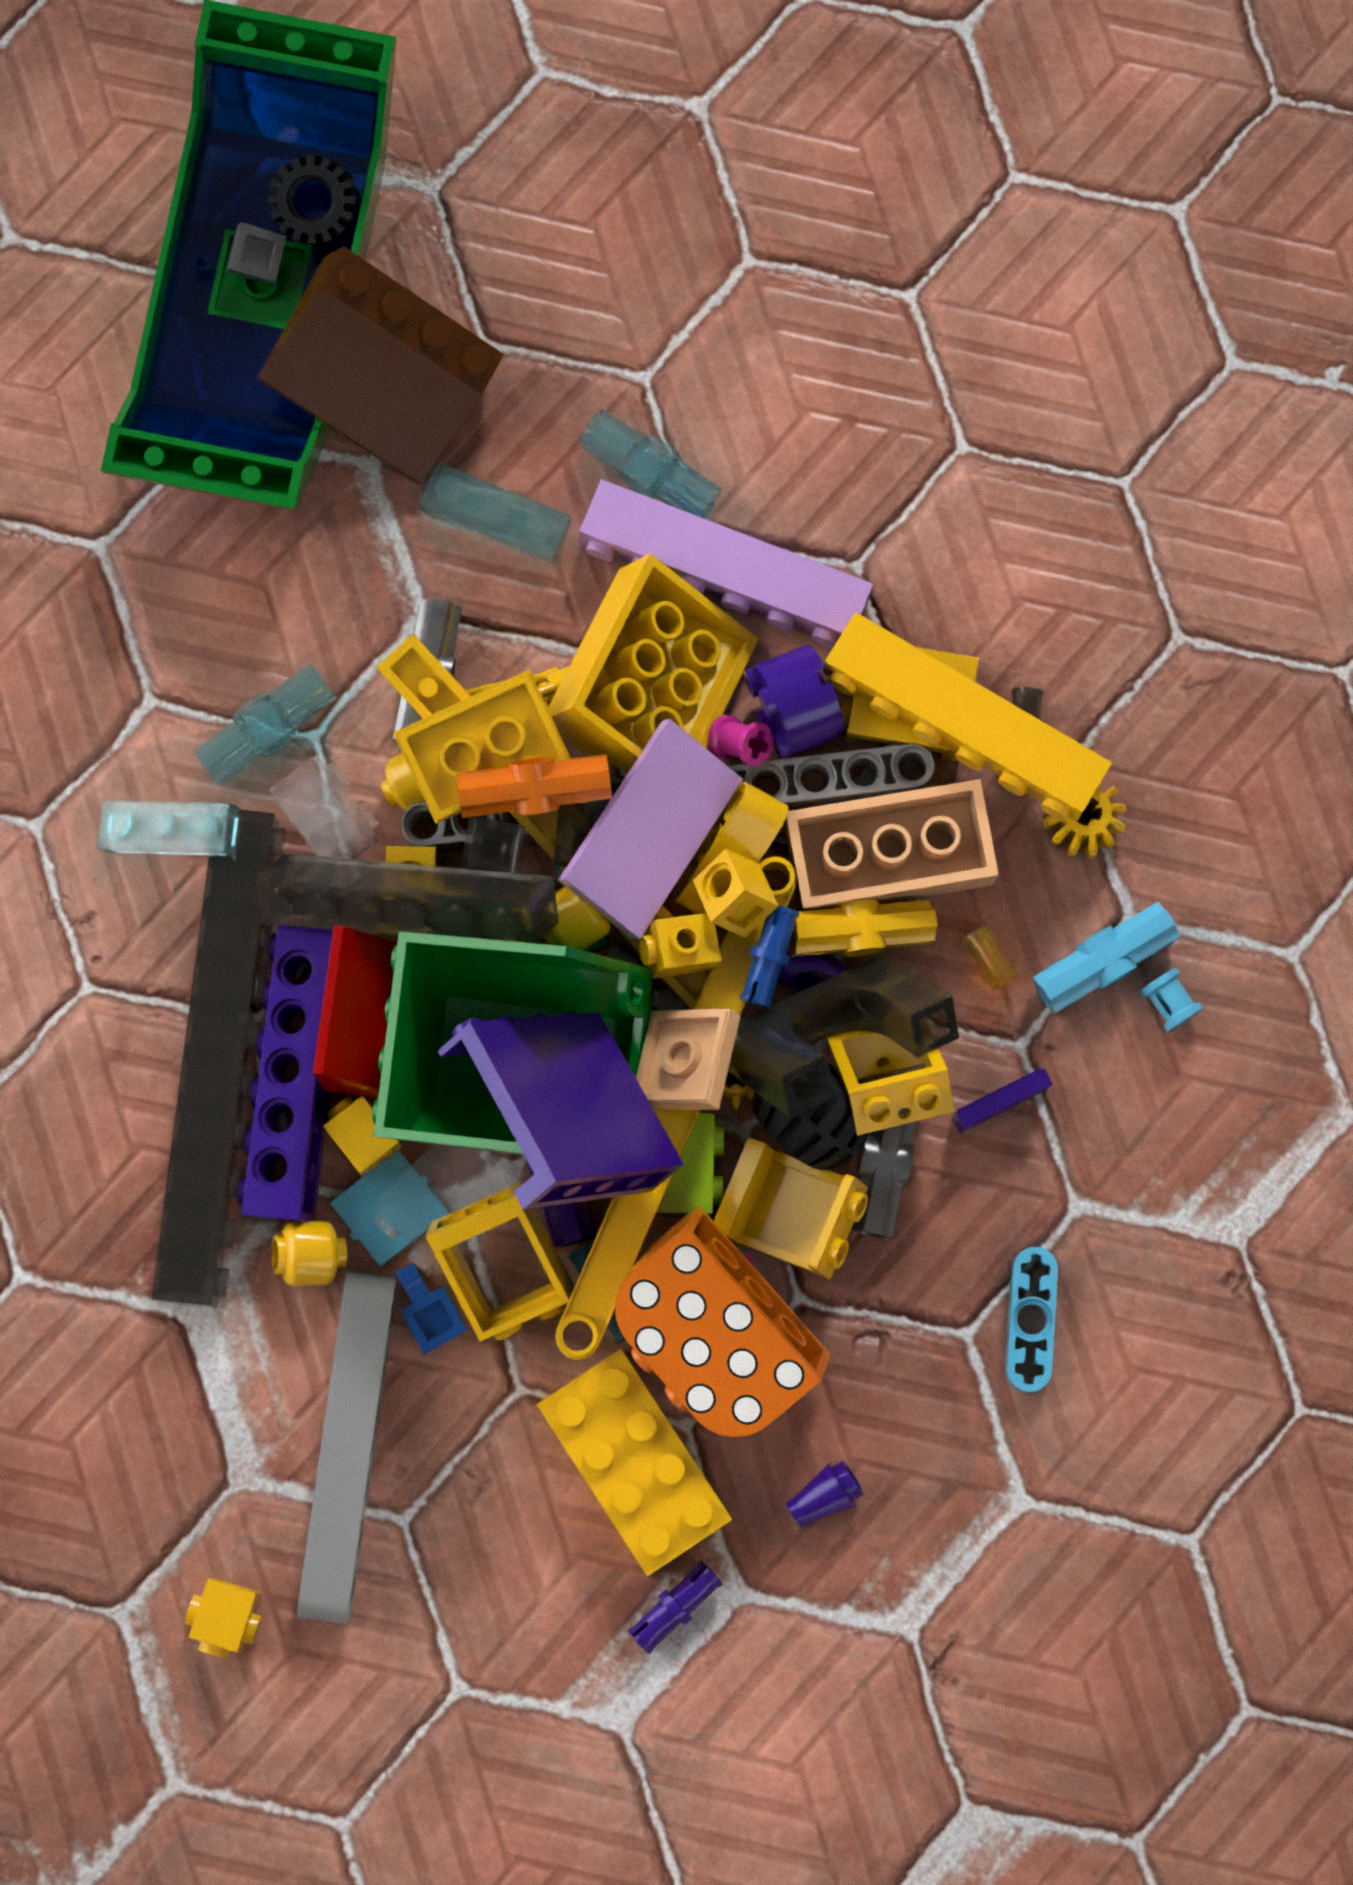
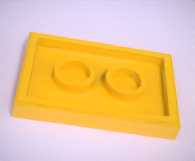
(478, 734)

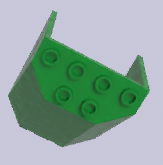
(463, 978)

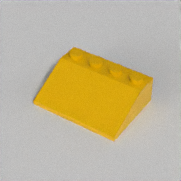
(648, 659)

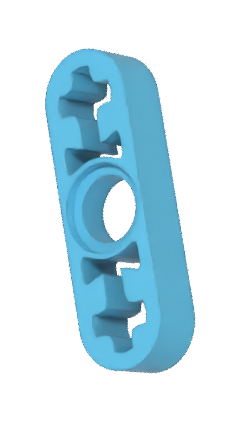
(1045, 1283)

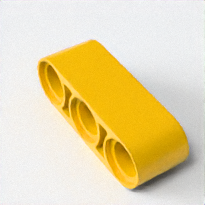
(744, 827)

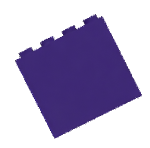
(569, 1106)

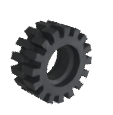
(284, 205)

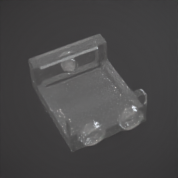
(434, 1187)

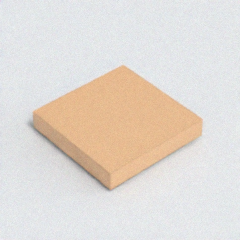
(687, 1058)

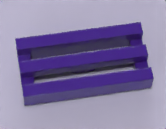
(1001, 1100)

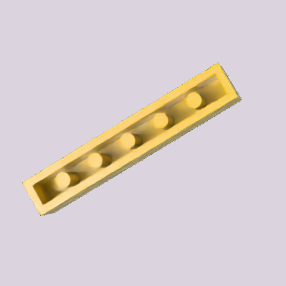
(965, 717)

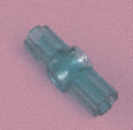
(648, 465)
(264, 724)

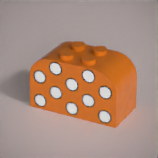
(716, 1330)

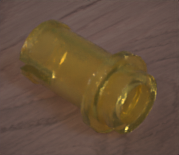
(990, 958)

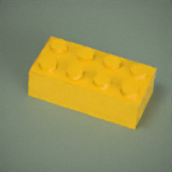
(634, 1462)

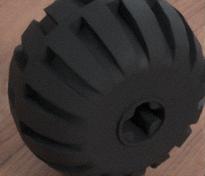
(819, 1136)

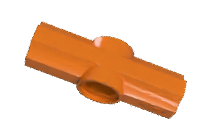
(534, 786)

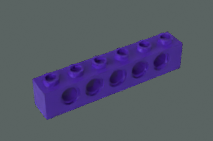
(302, 1144)

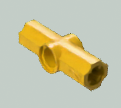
(863, 928)

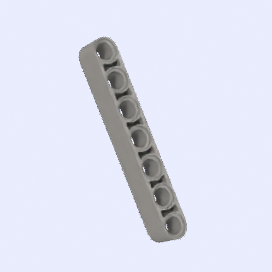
(347, 1448)

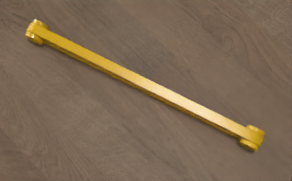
(632, 1215)

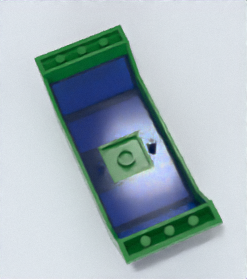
(259, 98)

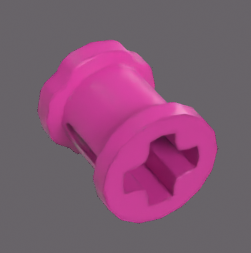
(748, 742)

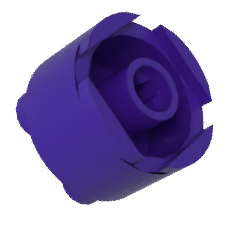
(795, 701)

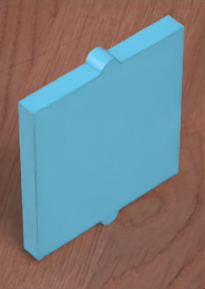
(357, 1211)

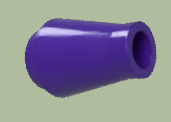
(826, 1494)

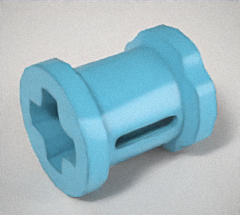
(1171, 1000)

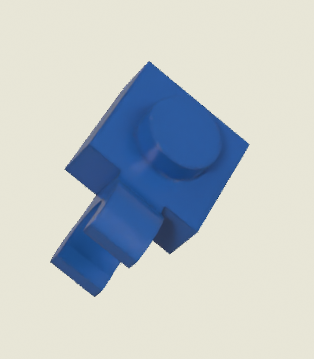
(431, 1315)

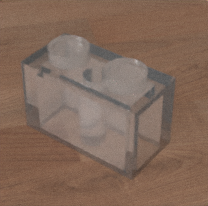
(323, 812)

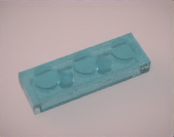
(495, 512)
(168, 827)

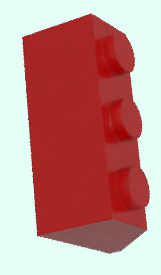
(354, 1013)

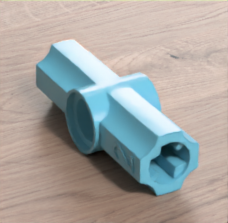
(1106, 958)

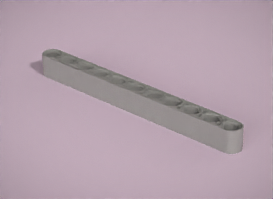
(784, 772)

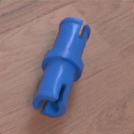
(769, 957)

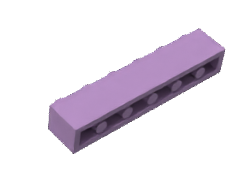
(724, 563)

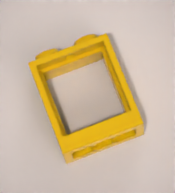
(878, 1102)
(475, 1219)

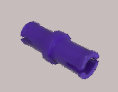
(675, 1607)

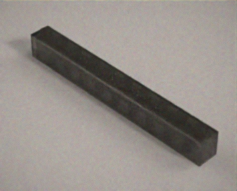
(216, 1071)

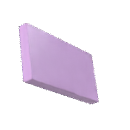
(650, 829)

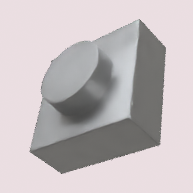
(256, 253)

